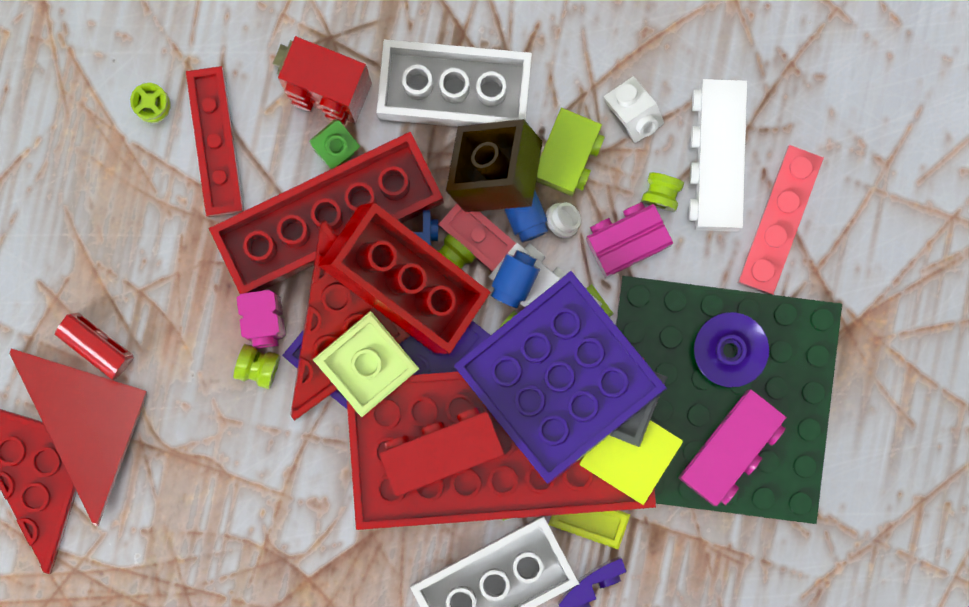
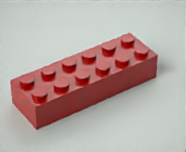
(283, 232)

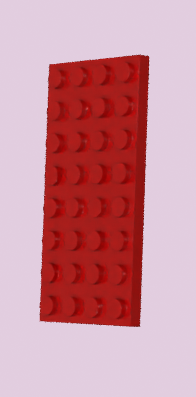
(489, 491)

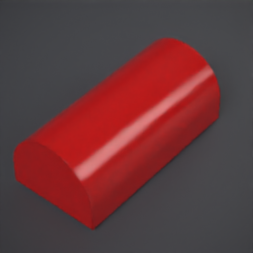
(94, 345)

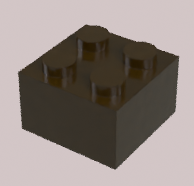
(494, 166)

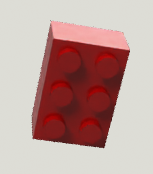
(325, 81)
(440, 451)

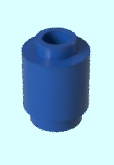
(528, 221)
(515, 278)

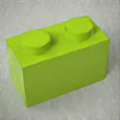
(568, 151)

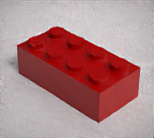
(404, 278)

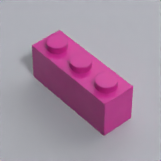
(733, 448)

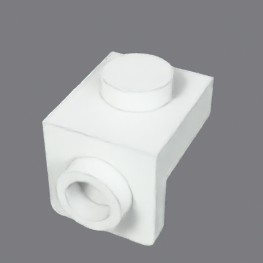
(635, 109)

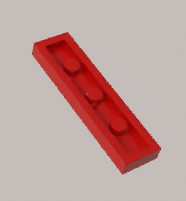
(214, 141)

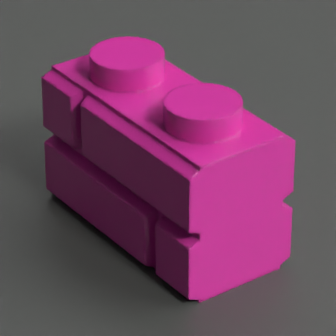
(629, 239)
(261, 318)

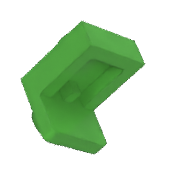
(334, 144)

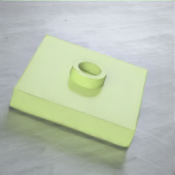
(366, 364)

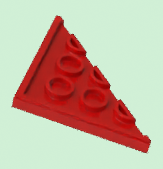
(329, 314)
(87, 422)
(35, 484)

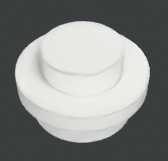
(563, 219)

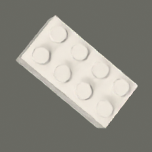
(452, 84)
(509, 572)

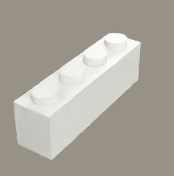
(719, 155)

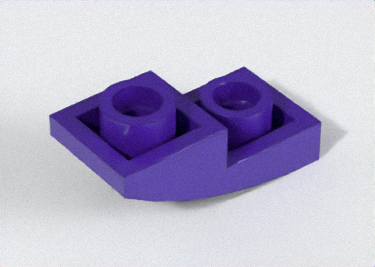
(583, 593)

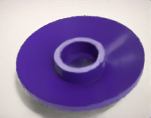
(747, 338)

